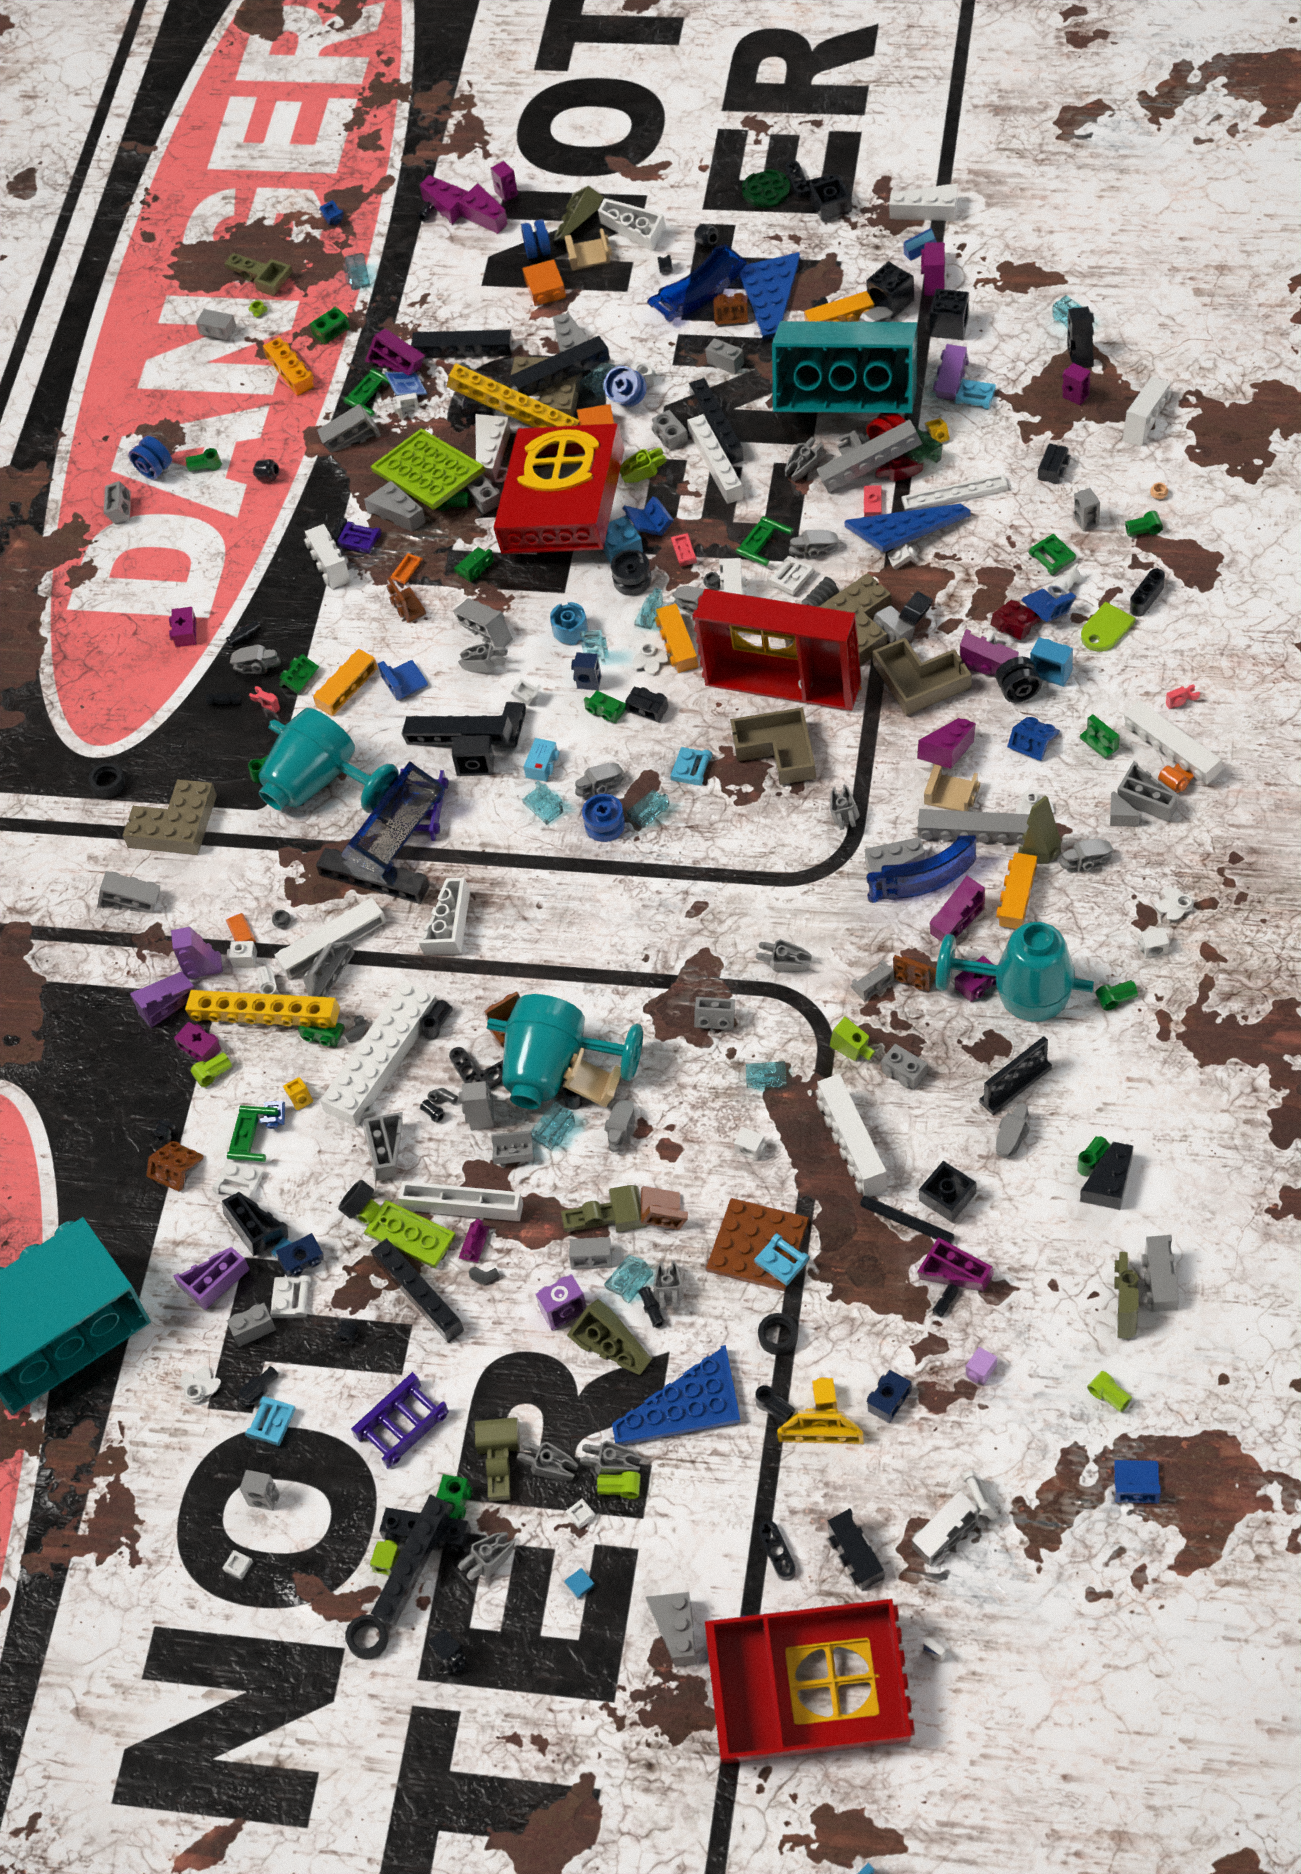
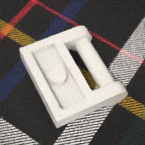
(794, 578)
(239, 1175)
(284, 1295)
(981, 1495)

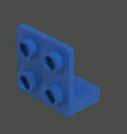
(651, 519)
(1047, 606)
(402, 679)
(1032, 737)
(1136, 1481)

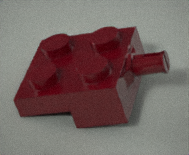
(1014, 619)

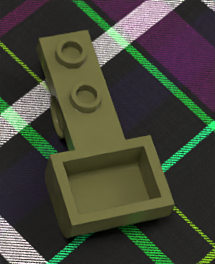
(267, 276)
(622, 1210)
(1127, 1297)
(496, 1440)

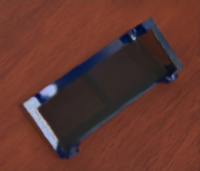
(393, 820)

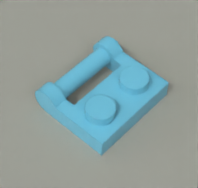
(975, 393)
(686, 763)
(777, 1264)
(276, 1423)

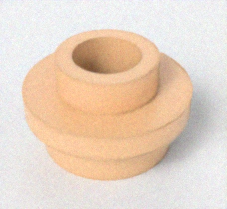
(1159, 490)

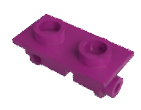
(474, 1241)

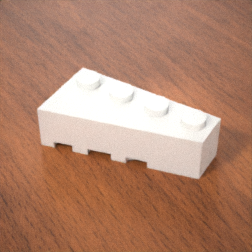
(928, 203)
(633, 222)
(1145, 410)
(491, 442)
(327, 556)
(731, 578)
(448, 920)

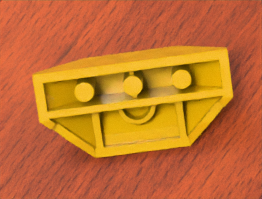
(820, 1427)

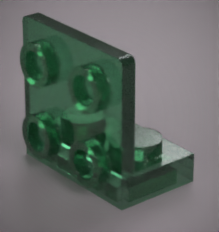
(929, 449)

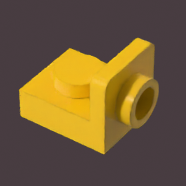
(938, 430)
(298, 1093)

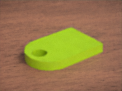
(1106, 626)

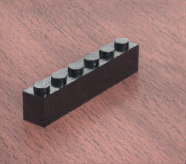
(463, 343)
(560, 367)
(708, 405)
(442, 729)
(395, 883)
(417, 1290)
(412, 1559)

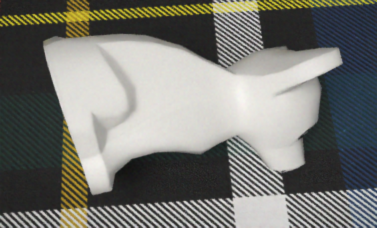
(1061, 585)

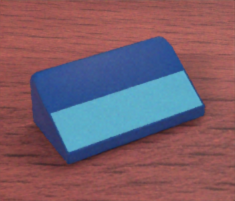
(914, 245)

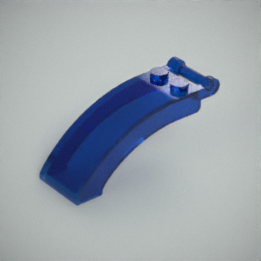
(699, 286)
(925, 875)

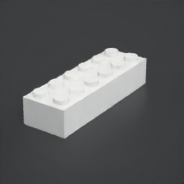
(851, 1136)

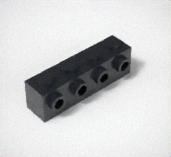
(398, 1524)

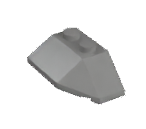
(327, 968)

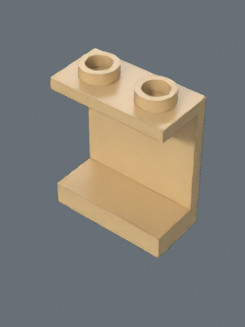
(588, 253)
(949, 791)
(591, 1080)

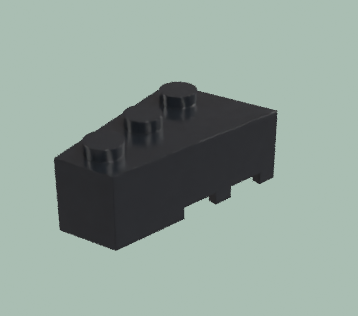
(1080, 336)
(1109, 1178)
(252, 1224)
(854, 1550)

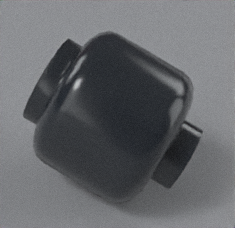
(706, 235)
(266, 470)

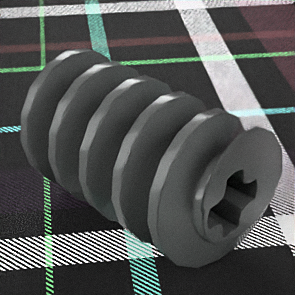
(821, 593)

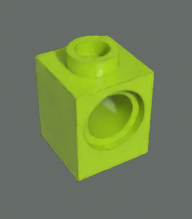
(384, 1557)

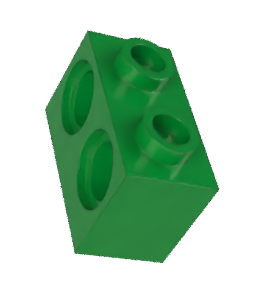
(329, 325)
(458, 1499)

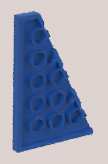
(769, 289)
(898, 528)
(692, 1403)

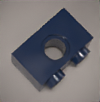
(586, 671)
(306, 1246)
(885, 1407)

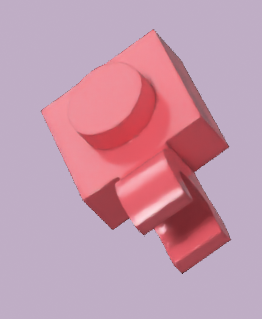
(1178, 696)
(266, 699)

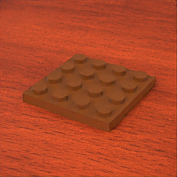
(745, 1233)

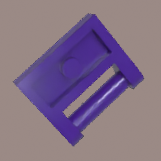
(358, 541)

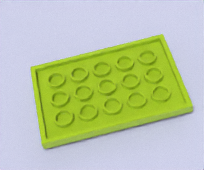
(428, 468)

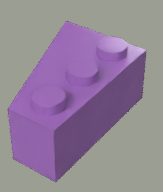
(951, 371)
(194, 954)
(162, 998)
(212, 1278)

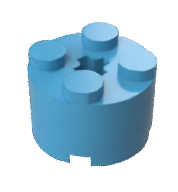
(568, 622)

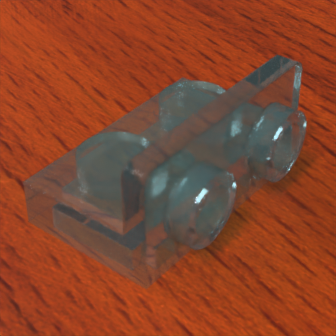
(595, 379)
(648, 610)
(595, 643)
(544, 803)
(648, 808)
(766, 1075)
(629, 1278)

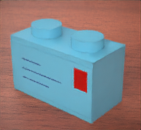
(541, 759)

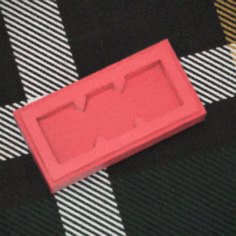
(872, 500)
(683, 550)

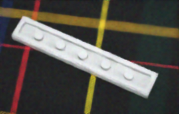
(955, 493)

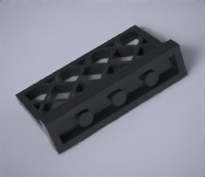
(1016, 1076)

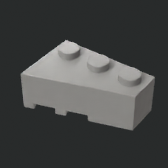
(567, 332)
(348, 428)
(395, 505)
(484, 621)
(1147, 793)
(893, 854)
(383, 1143)
(675, 1623)

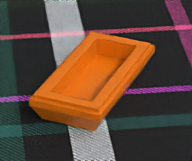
(406, 568)
(240, 928)

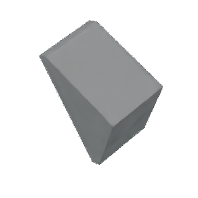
(1122, 812)

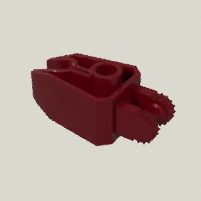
(899, 468)

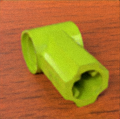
(207, 1071)
(1104, 1388)
(625, 1485)

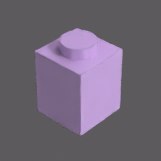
(981, 1366)

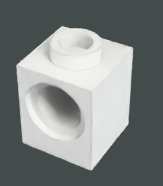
(646, 371)
(1154, 943)
(750, 1144)

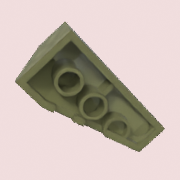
(580, 207)
(1042, 835)
(606, 1335)

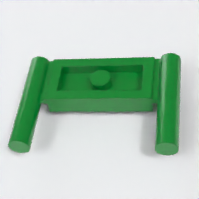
(366, 390)
(758, 538)
(245, 1132)

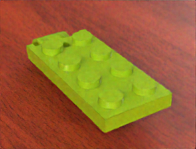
(407, 1231)

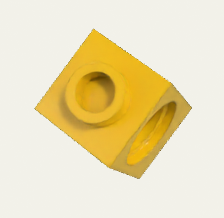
(824, 1394)

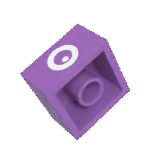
(561, 1302)

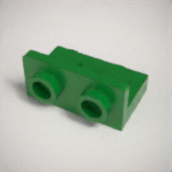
(474, 564)
(299, 674)
(605, 706)
(1100, 737)
(325, 1036)

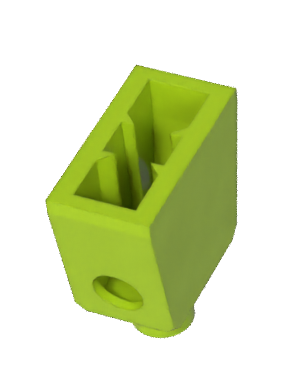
(851, 1041)

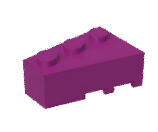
(443, 197)
(483, 209)
(933, 267)
(394, 353)
(982, 655)
(947, 743)
(959, 909)
(954, 1266)

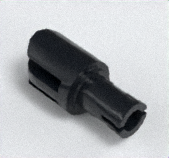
(256, 1387)

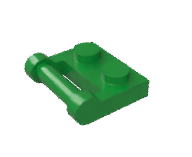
(1056, 550)

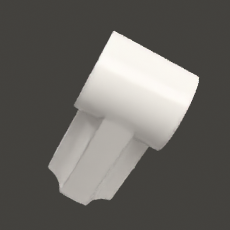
(267, 981)

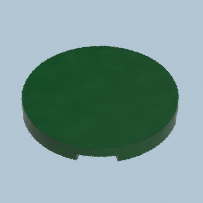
(766, 188)

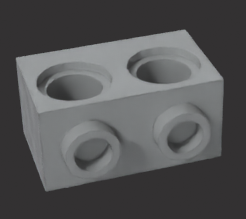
(669, 430)
(483, 494)
(117, 502)
(1086, 509)
(259, 1490)

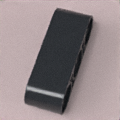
(1147, 592)
(915, 608)
(516, 714)

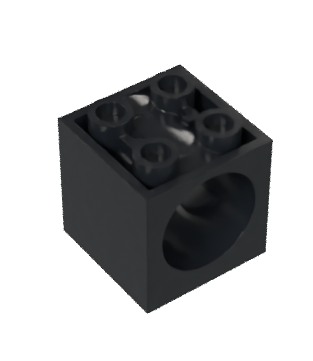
(891, 288)
(949, 314)

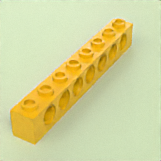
(506, 399)
(262, 1008)

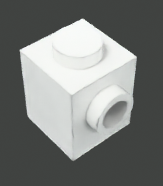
(242, 954)

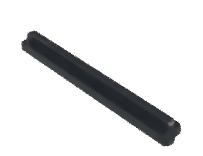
(906, 1219)

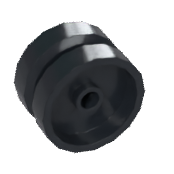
(631, 572)
(1018, 679)

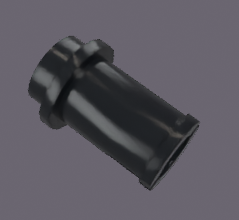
(424, 214)
(430, 1109)

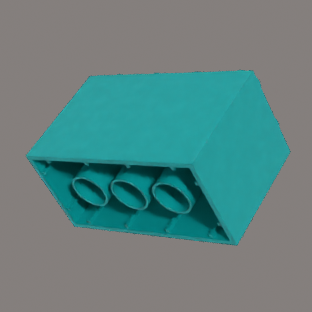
(844, 367)
(61, 1312)

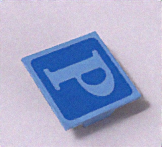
(405, 384)

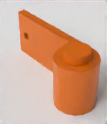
(1175, 777)

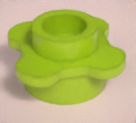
(257, 308)

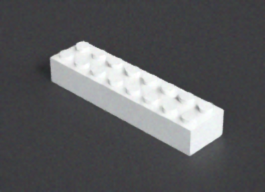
(378, 1054)

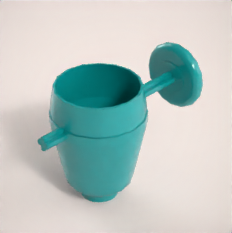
(309, 757)
(1032, 975)
(541, 1043)

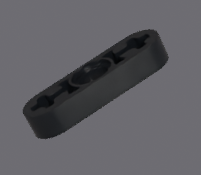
(777, 1542)

